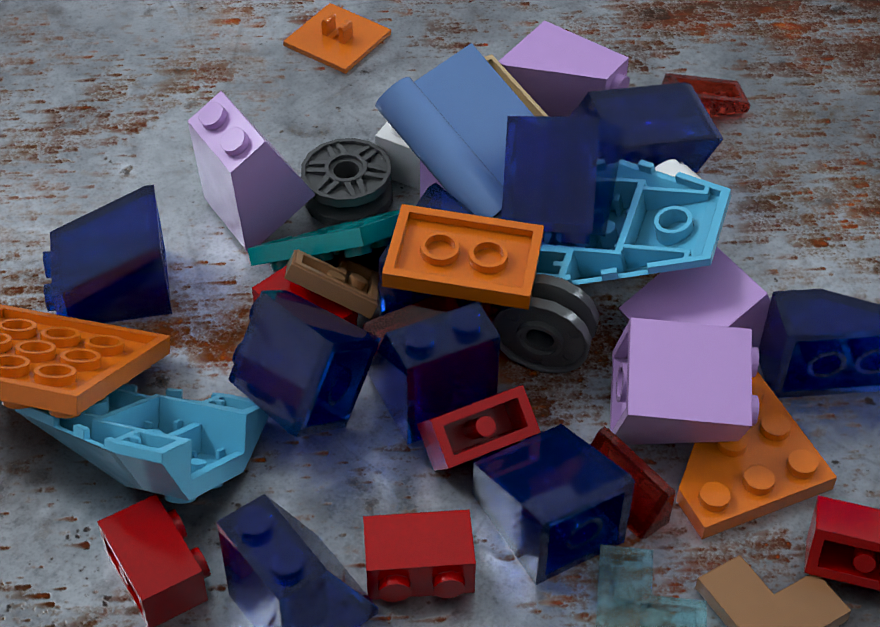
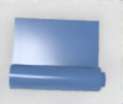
(458, 126)

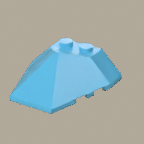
(652, 228)
(162, 440)

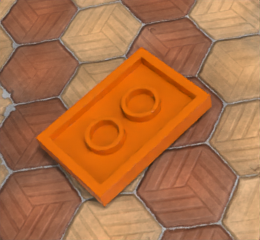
(463, 256)

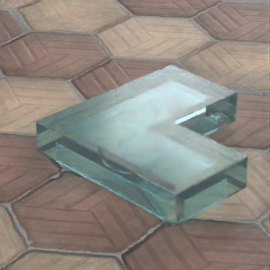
(627, 596)

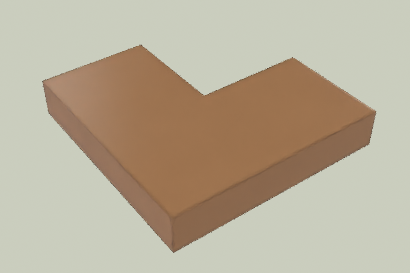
(343, 283)
(746, 601)

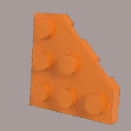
(752, 476)

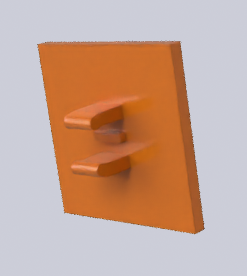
(337, 38)

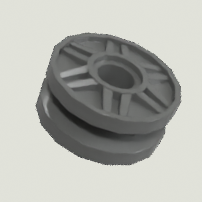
(348, 180)
(554, 330)

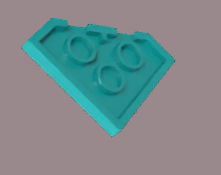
(343, 238)

